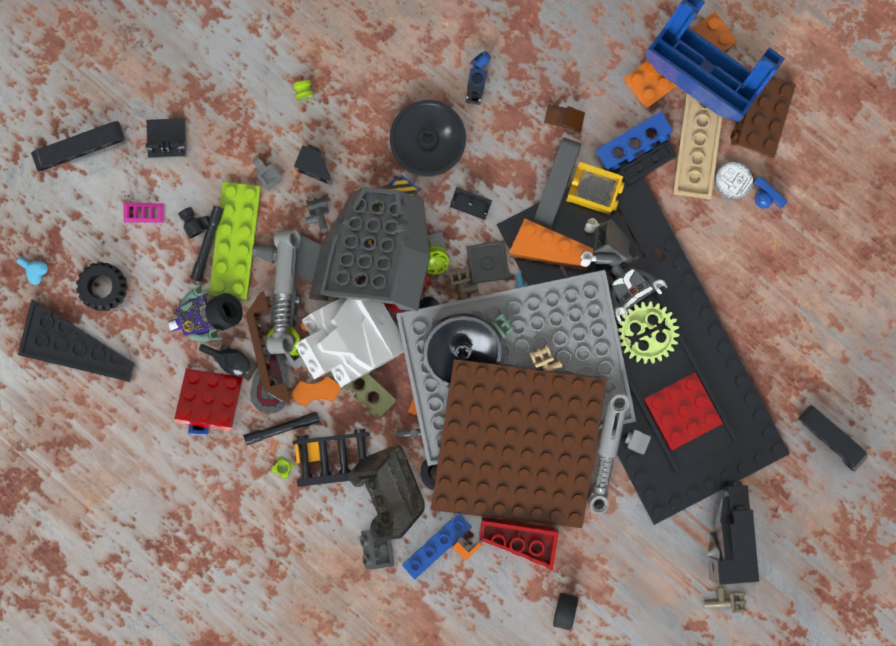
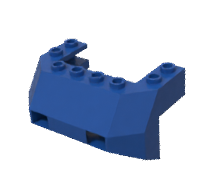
(706, 70)

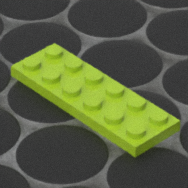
(235, 240)

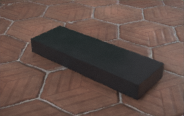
(647, 163)

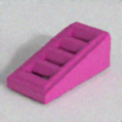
(160, 212)

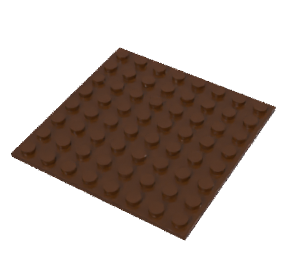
(518, 443)

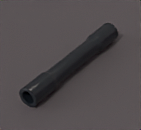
(213, 223)
(260, 435)

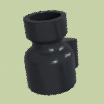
(192, 225)

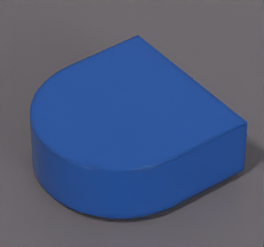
(480, 60)

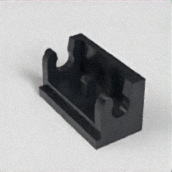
(470, 203)

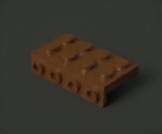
(765, 119)

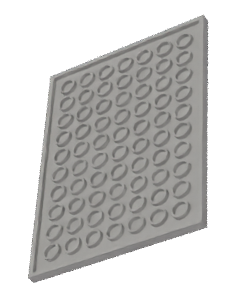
(565, 314)

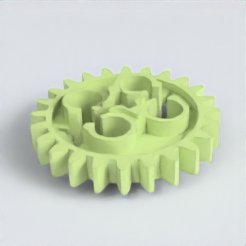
(640, 317)

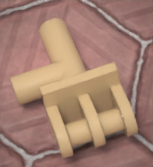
(543, 360)

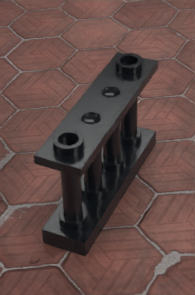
(326, 475)

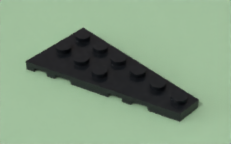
(61, 343)

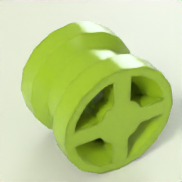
(303, 89)

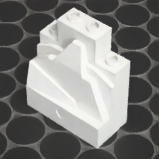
(349, 339)

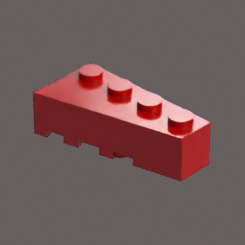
(521, 539)

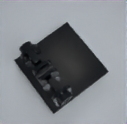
(166, 138)

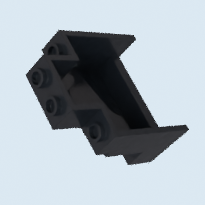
(733, 543)

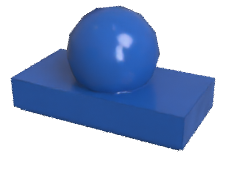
(767, 195)

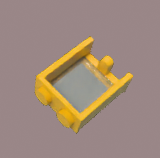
(595, 188)

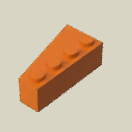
(547, 246)

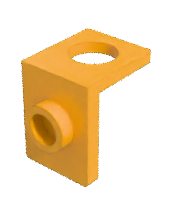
(313, 452)

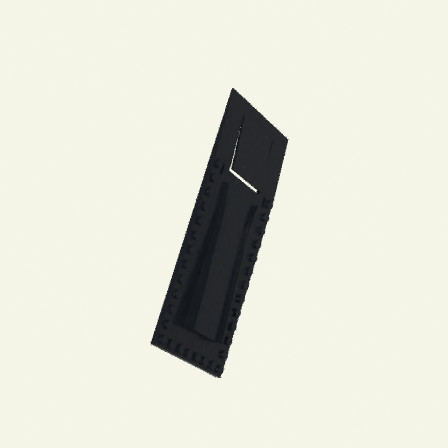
(748, 437)

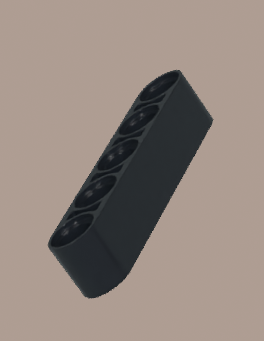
(78, 146)

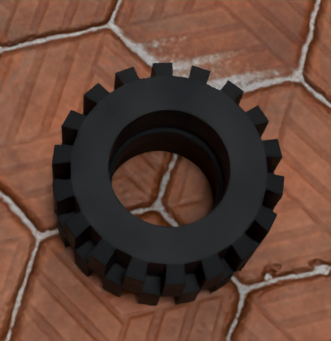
(85, 286)

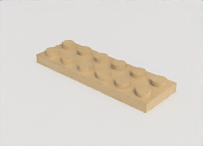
(697, 151)

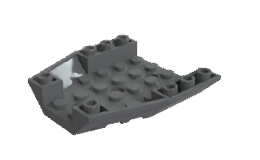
(392, 266)

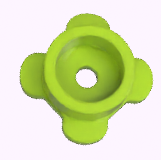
(282, 462)

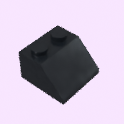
(312, 164)

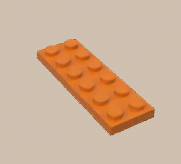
(651, 86)

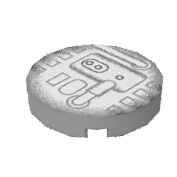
(733, 180)

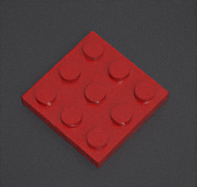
(208, 399)
(683, 411)

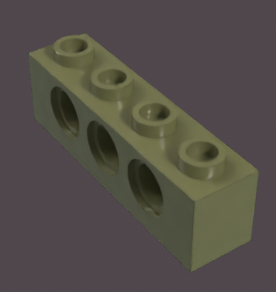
(385, 399)

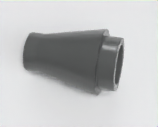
(265, 252)

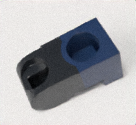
(476, 86)

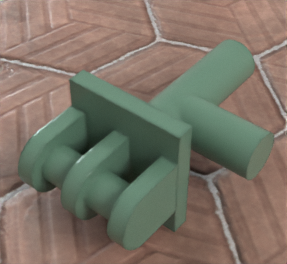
(500, 327)

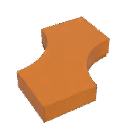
(306, 393)

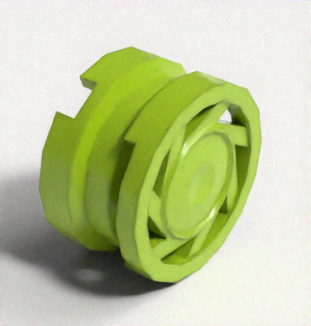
(438, 259)

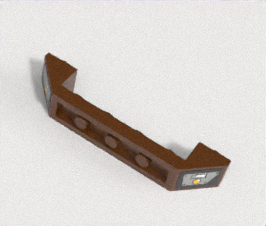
(260, 308)

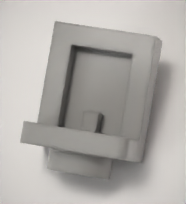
(298, 363)
(637, 441)

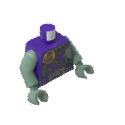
(193, 317)

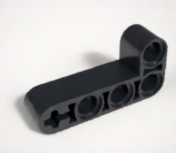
(847, 449)

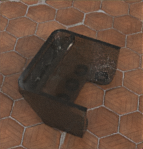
(391, 490)

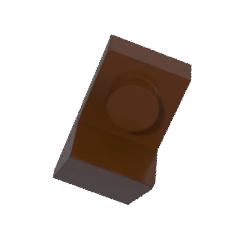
(564, 117)

